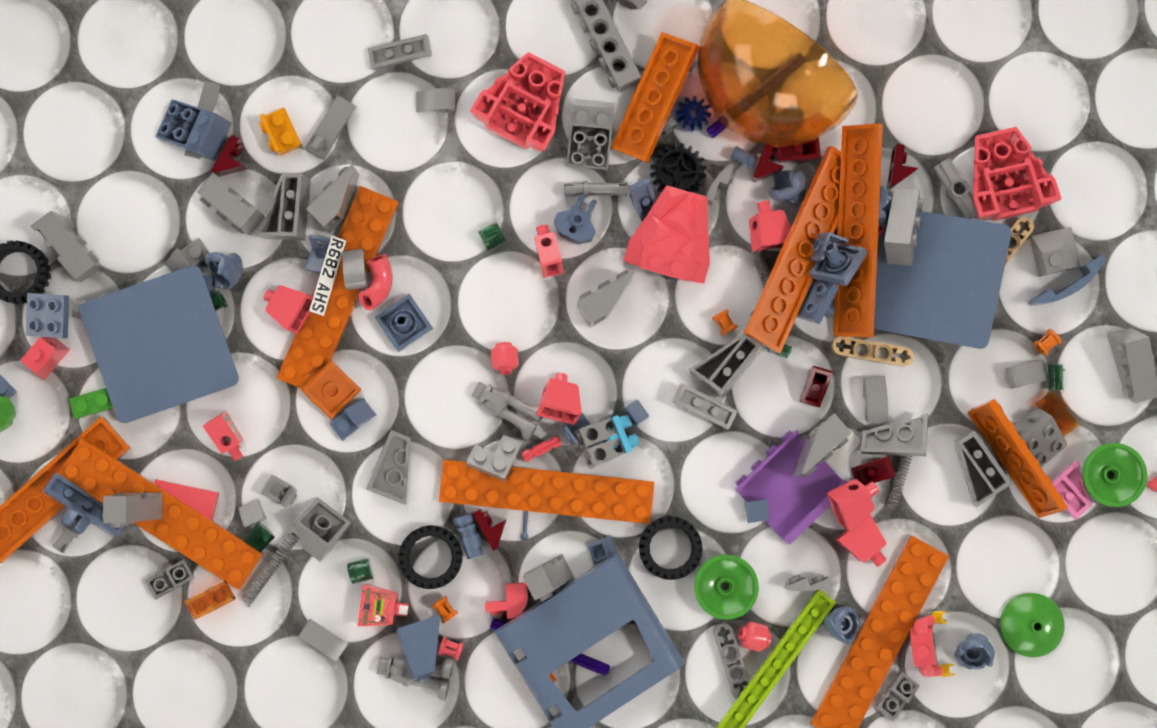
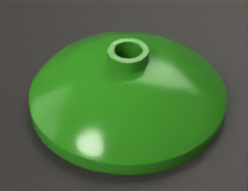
(1127, 471)
(741, 591)
(1018, 625)

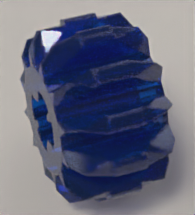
(685, 116)

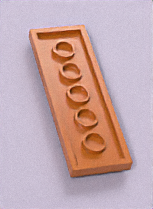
(655, 97)
(1017, 459)

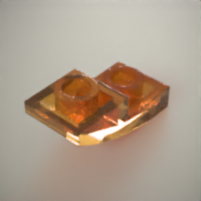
(1055, 407)
(210, 599)

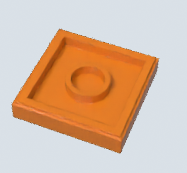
(331, 389)

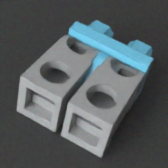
(612, 435)

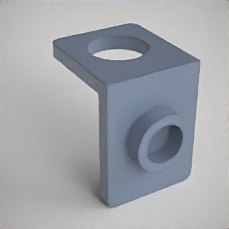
(822, 239)
(317, 253)
(568, 429)

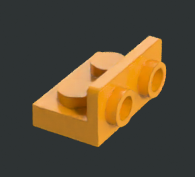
(280, 131)

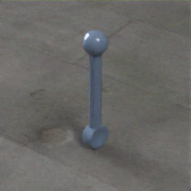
(524, 536)

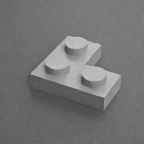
(495, 463)

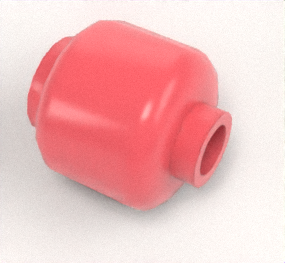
(504, 358)
(754, 636)

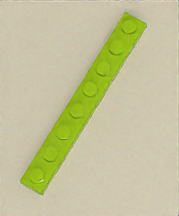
(778, 661)

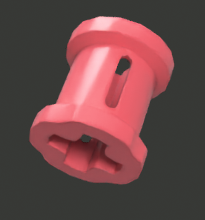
(448, 652)

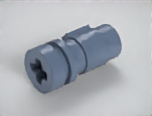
(469, 537)

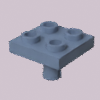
(839, 263)
(818, 301)
(47, 315)
(403, 322)

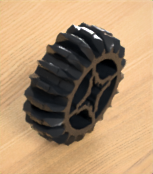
(687, 172)

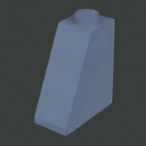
(419, 647)

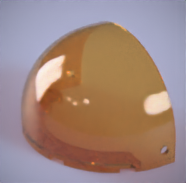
(770, 77)

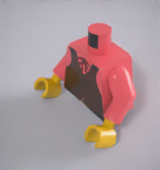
(924, 646)

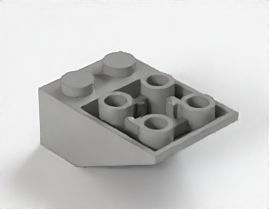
(590, 134)
(333, 204)
(599, 304)
(821, 440)

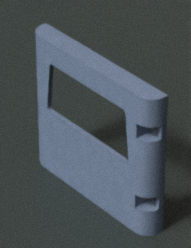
(577, 620)

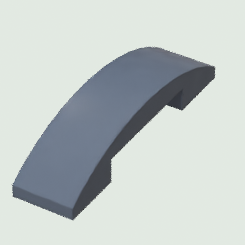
(1089, 271)

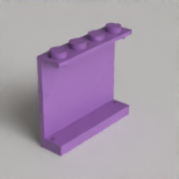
(790, 501)

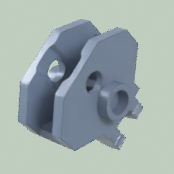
(576, 220)

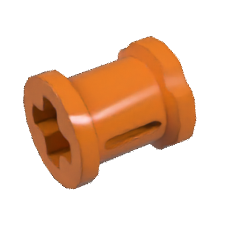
(724, 322)
(1047, 342)
(444, 609)

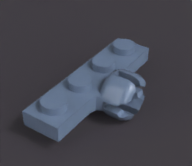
(79, 506)

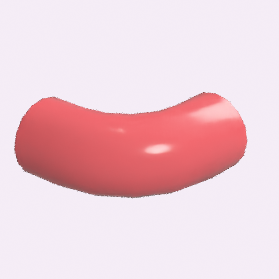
(380, 282)

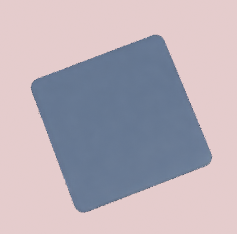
(933, 295)
(159, 344)

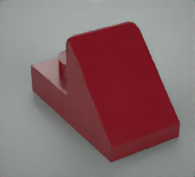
(802, 153)
(225, 163)
(765, 167)
(897, 171)
(816, 386)
(874, 471)
(493, 533)

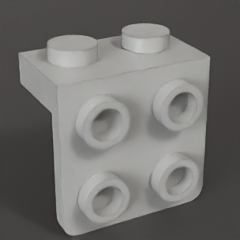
(1041, 435)

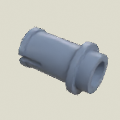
(744, 157)

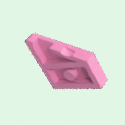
(1071, 487)

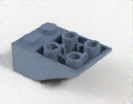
(193, 129)

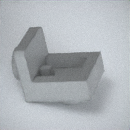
(279, 491)

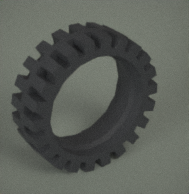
(42, 270)
(405, 563)
(690, 564)

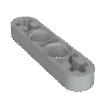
(735, 662)

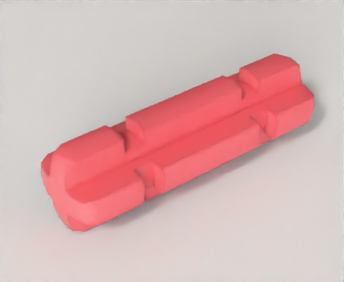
(541, 448)

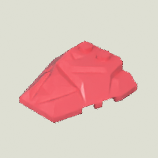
(523, 103)
(1009, 177)
(673, 237)

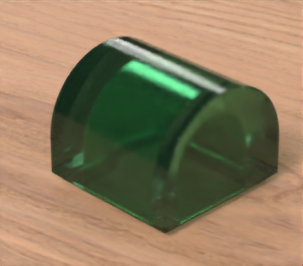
(492, 236)
(259, 537)
(360, 571)

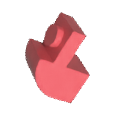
(515, 601)

